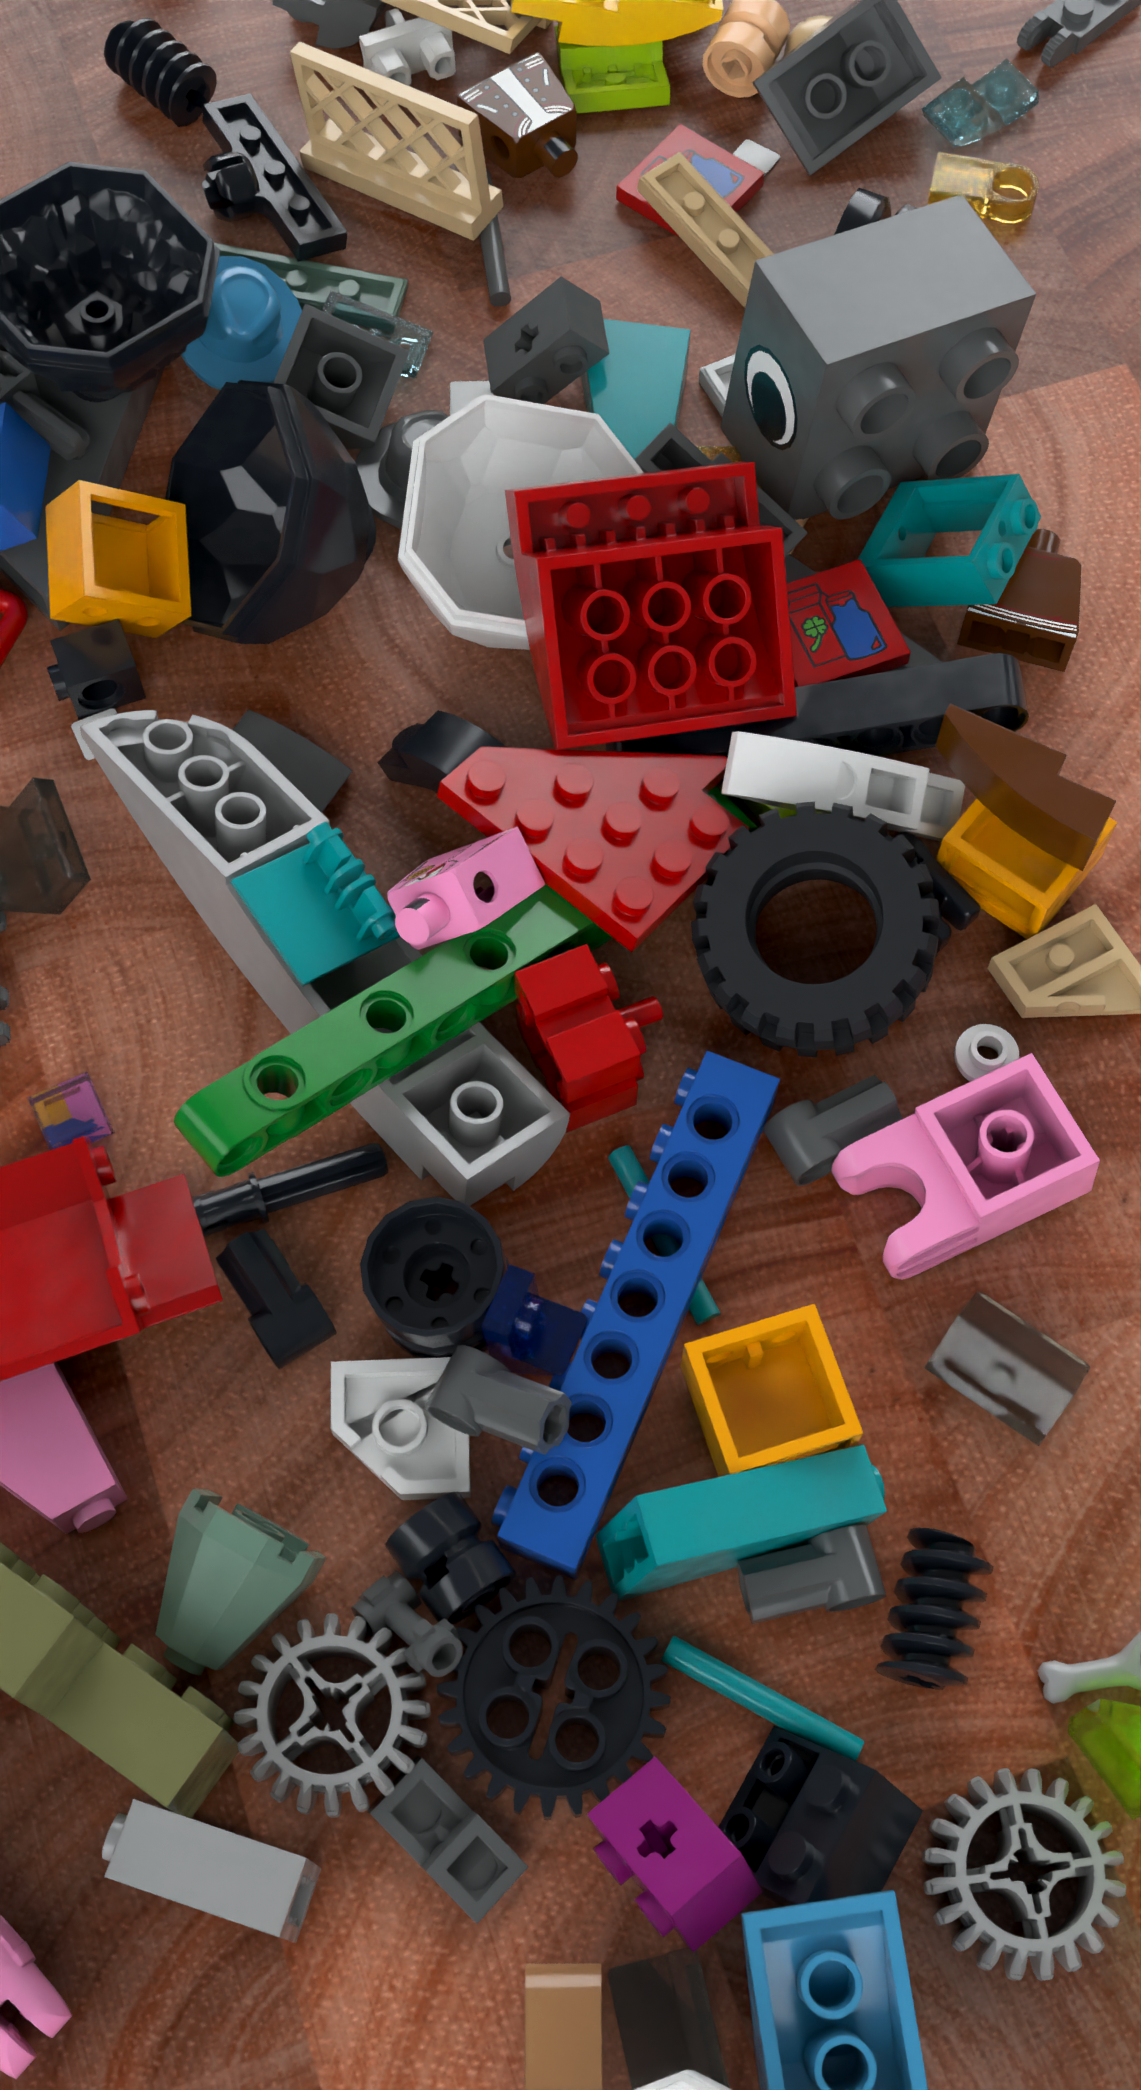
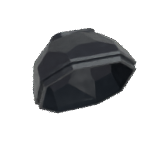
(269, 514)

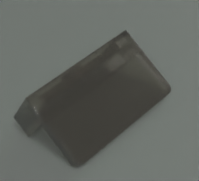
(39, 853)
(1008, 1367)
(666, 2018)

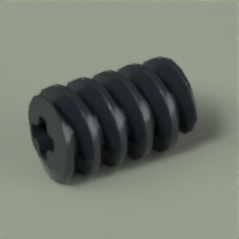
(160, 69)
(933, 1610)

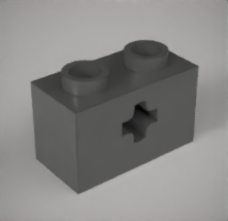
(546, 344)

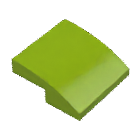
(613, 76)

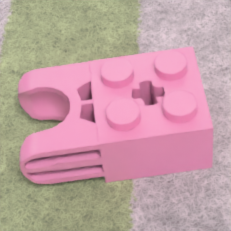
(958, 1176)

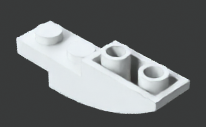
(795, 771)

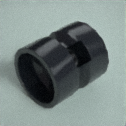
(449, 1558)

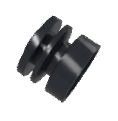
(428, 1247)

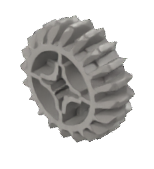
(304, 1734)
(1030, 1909)

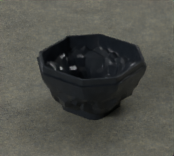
(101, 278)

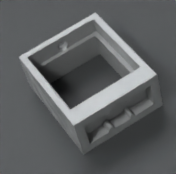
(210, 1869)

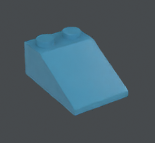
(832, 1996)

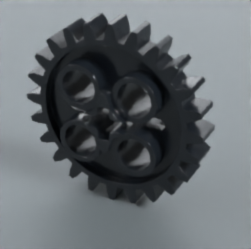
(614, 1715)

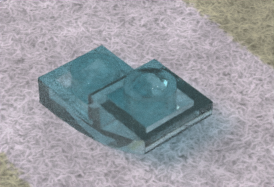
(976, 110)

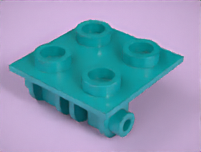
(318, 905)

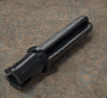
(258, 1197)

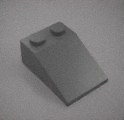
(846, 80)

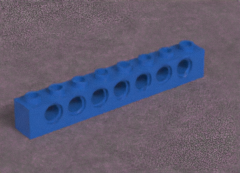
(742, 1103)

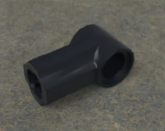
(281, 1310)

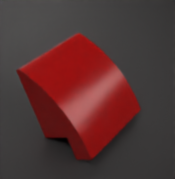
(653, 603)

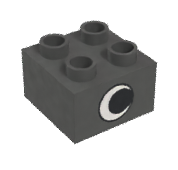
(874, 358)

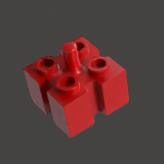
(578, 1036)

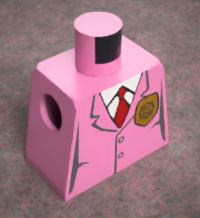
(440, 898)

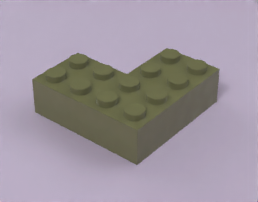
(111, 1703)

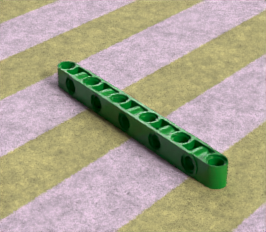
(344, 1054)

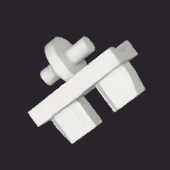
(408, 49)

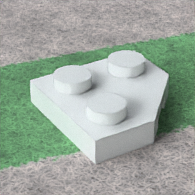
(385, 1425)

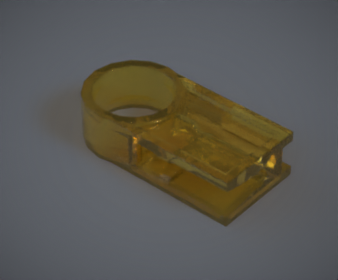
(977, 183)

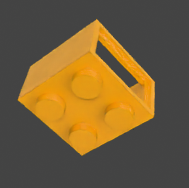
(115, 566)
(1009, 872)
(769, 1392)

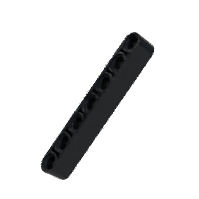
(874, 711)

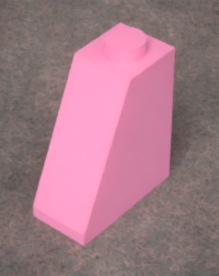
(53, 1454)

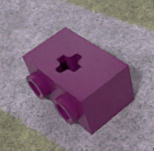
(675, 1855)

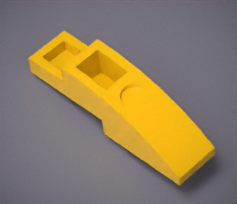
(622, 21)

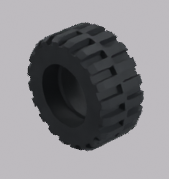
(802, 850)

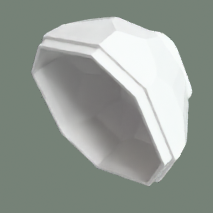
(459, 510)

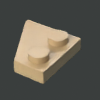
(1071, 970)

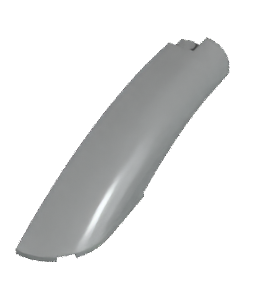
(225, 809)

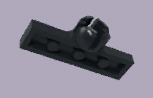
(265, 178)

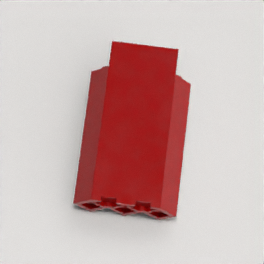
(92, 1264)

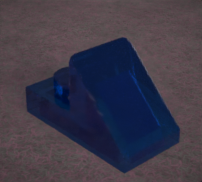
(528, 1330)

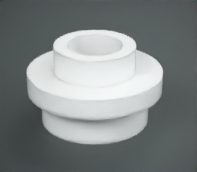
(968, 1059)

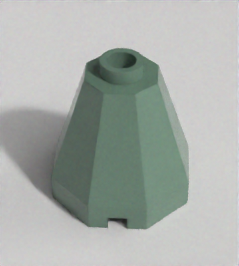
(227, 1581)

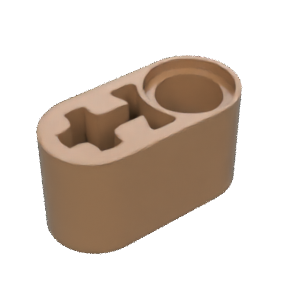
(563, 2026)

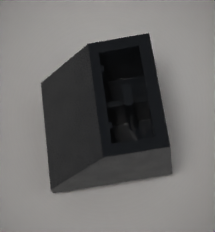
(817, 1822)

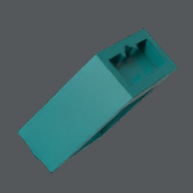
(923, 508)

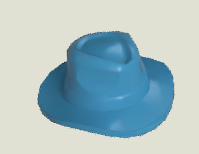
(246, 325)

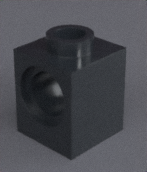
(95, 669)

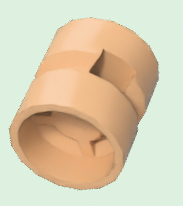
(745, 45)

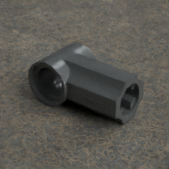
(813, 1134)
(483, 1395)
(829, 1572)

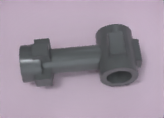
(392, 1605)

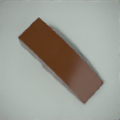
(1023, 786)

